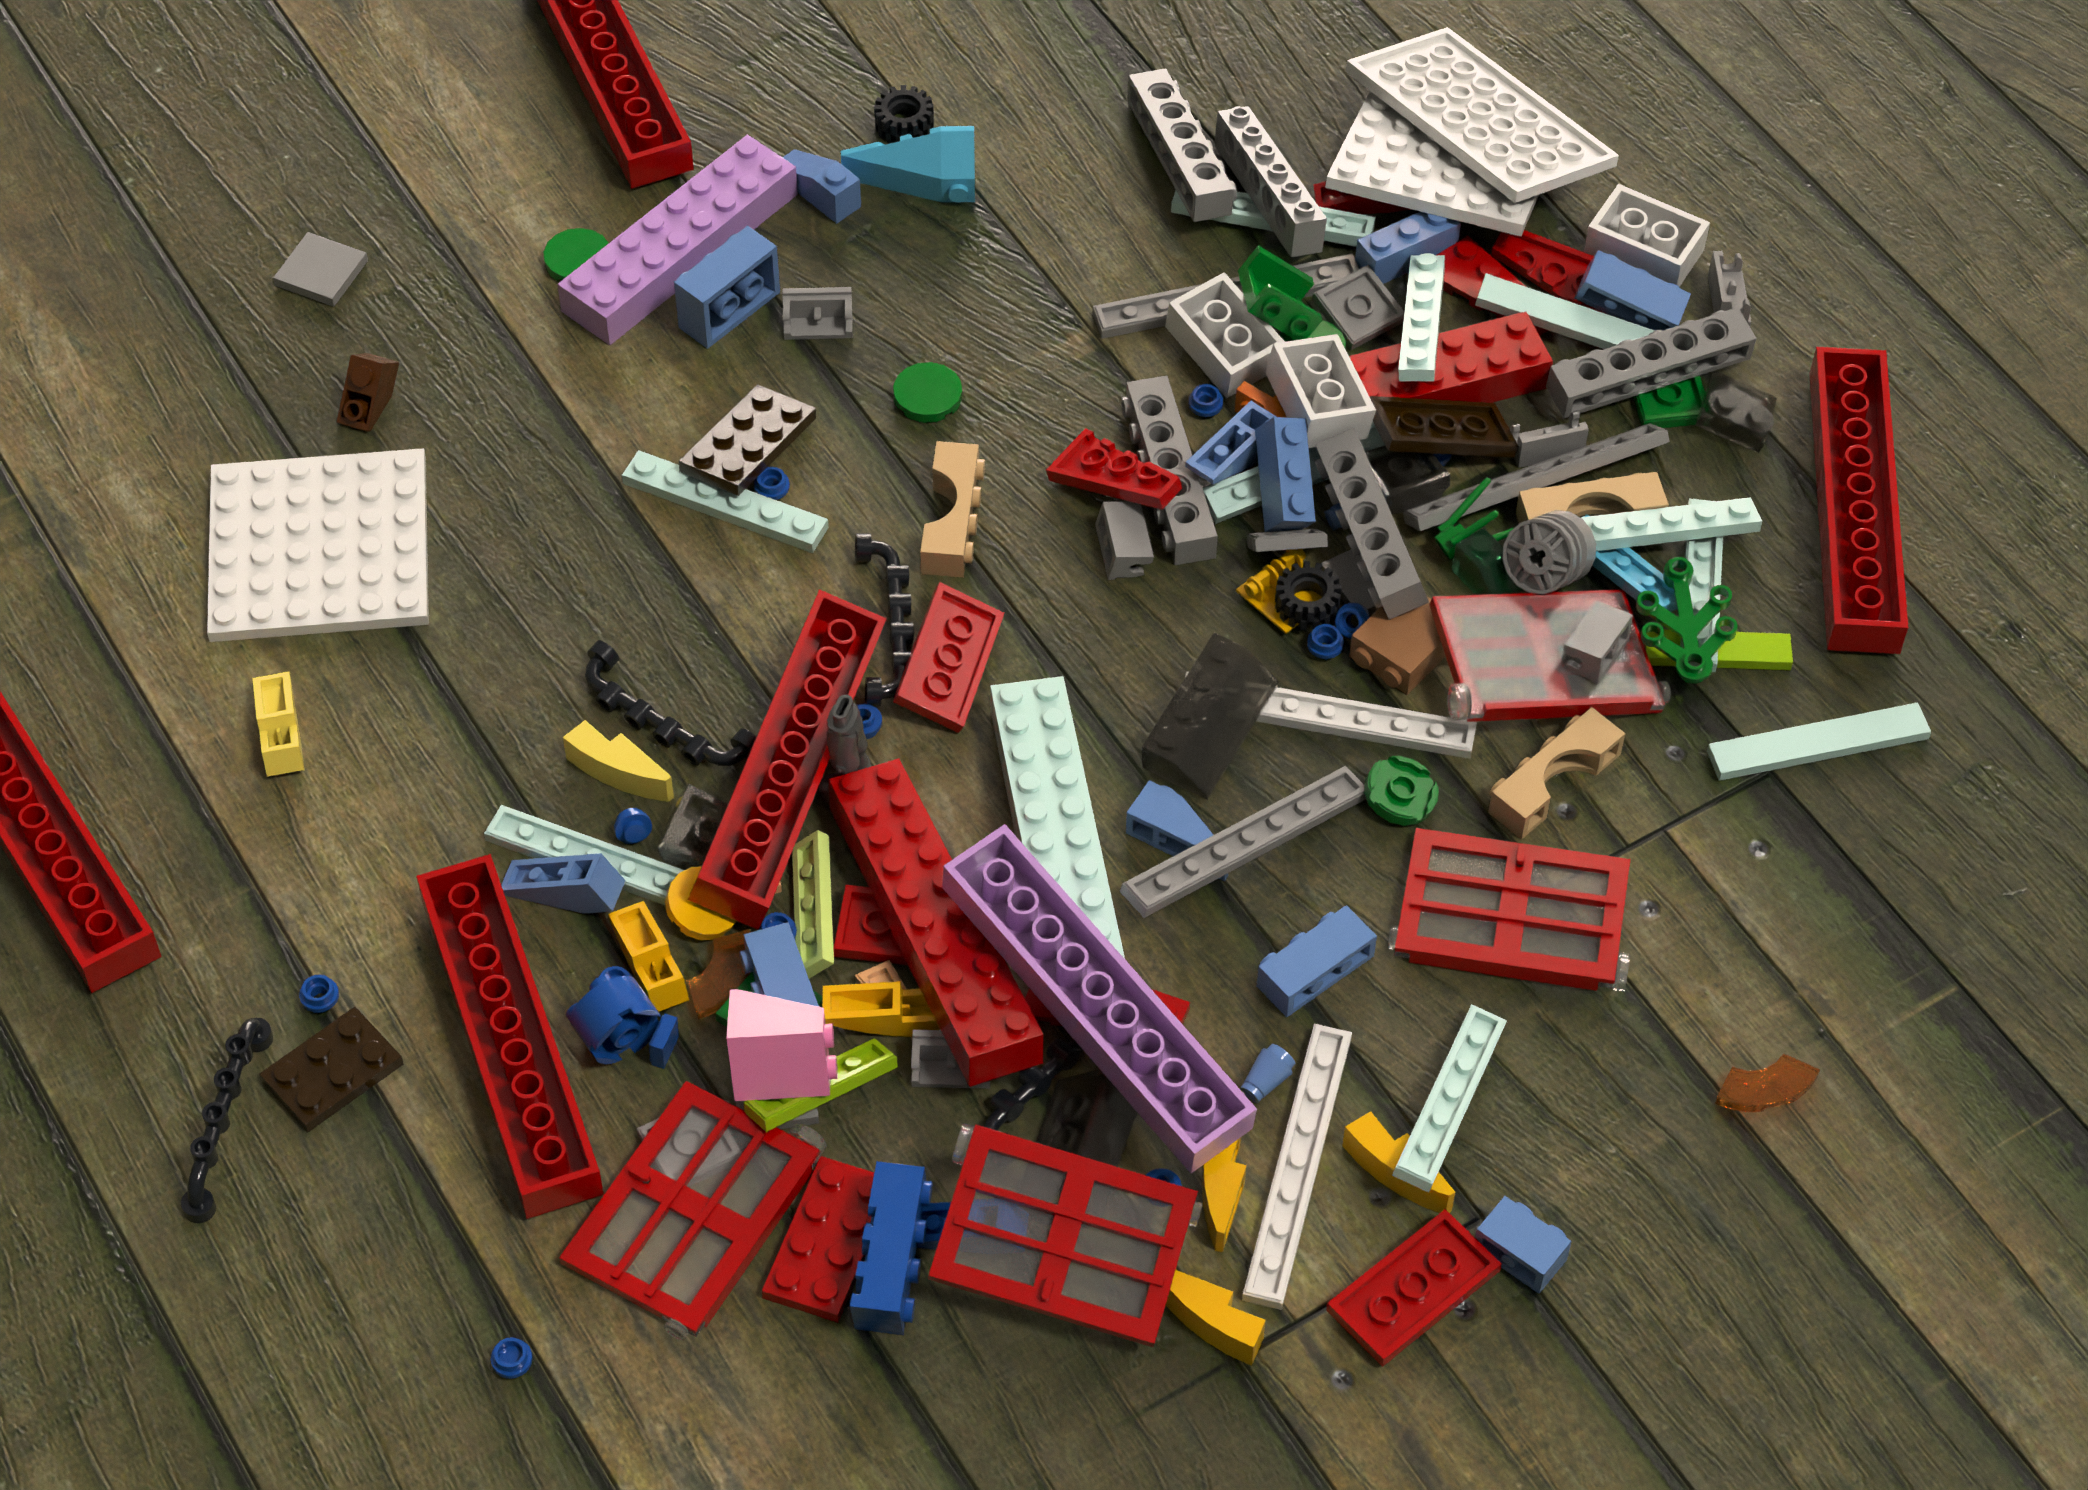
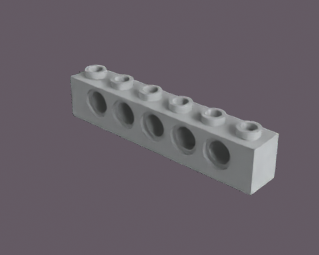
(1181, 145)
(1270, 181)
(1650, 362)
(1163, 441)
(1371, 524)

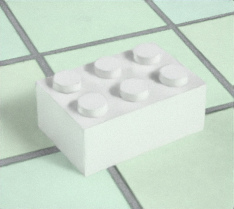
(1648, 235)
(1222, 334)
(1320, 384)

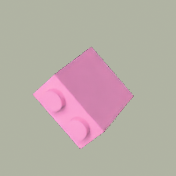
(778, 1048)

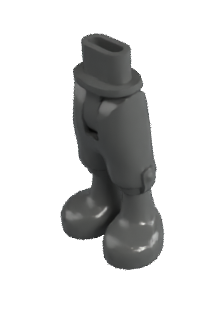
(845, 742)

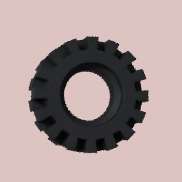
(903, 102)
(1312, 580)

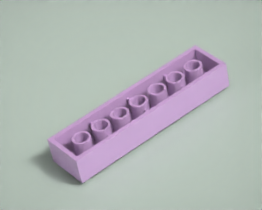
(642, 263)

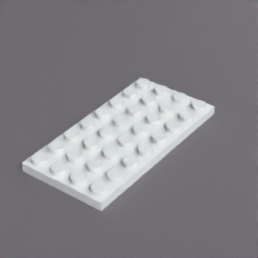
(1482, 114)

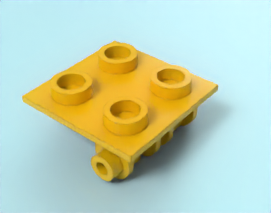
(1261, 588)

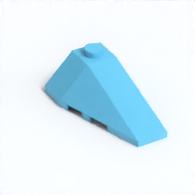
(926, 166)

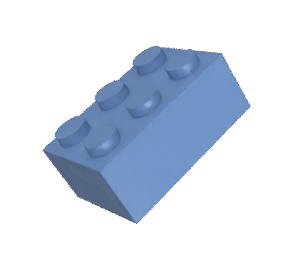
(727, 286)

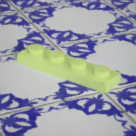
(813, 902)

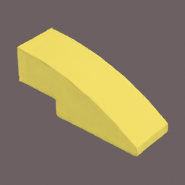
(277, 724)
(617, 763)

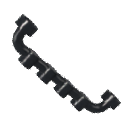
(898, 606)
(667, 729)
(253, 1036)
(1034, 1082)

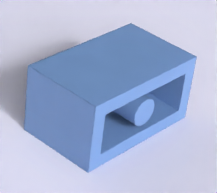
(1524, 1243)

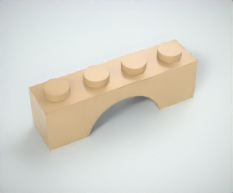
(1599, 496)
(946, 541)
(1584, 746)

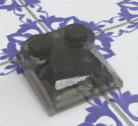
(1736, 411)
(1408, 478)
(691, 827)

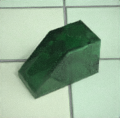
(1481, 565)

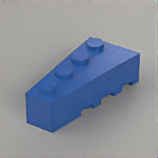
(890, 1249)

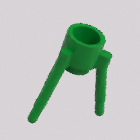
(1451, 535)

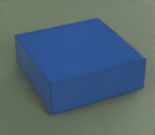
(663, 1041)

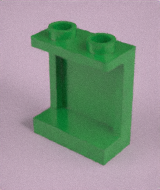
(1276, 292)

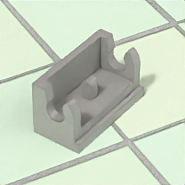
(1728, 285)
(817, 313)
(1549, 441)
(1123, 539)
(1598, 641)
(934, 1063)

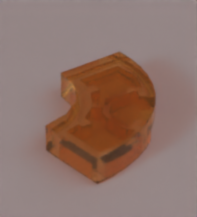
(723, 974)
(1767, 1087)

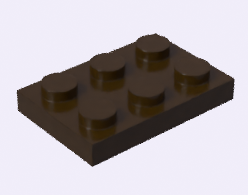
(331, 1069)

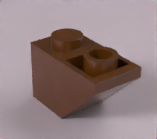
(366, 390)

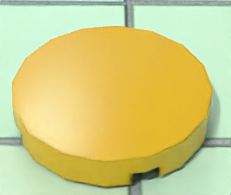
(693, 918)

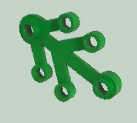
(1686, 624)

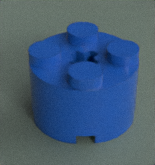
(614, 1018)

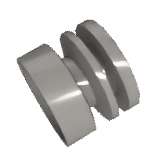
(1567, 547)

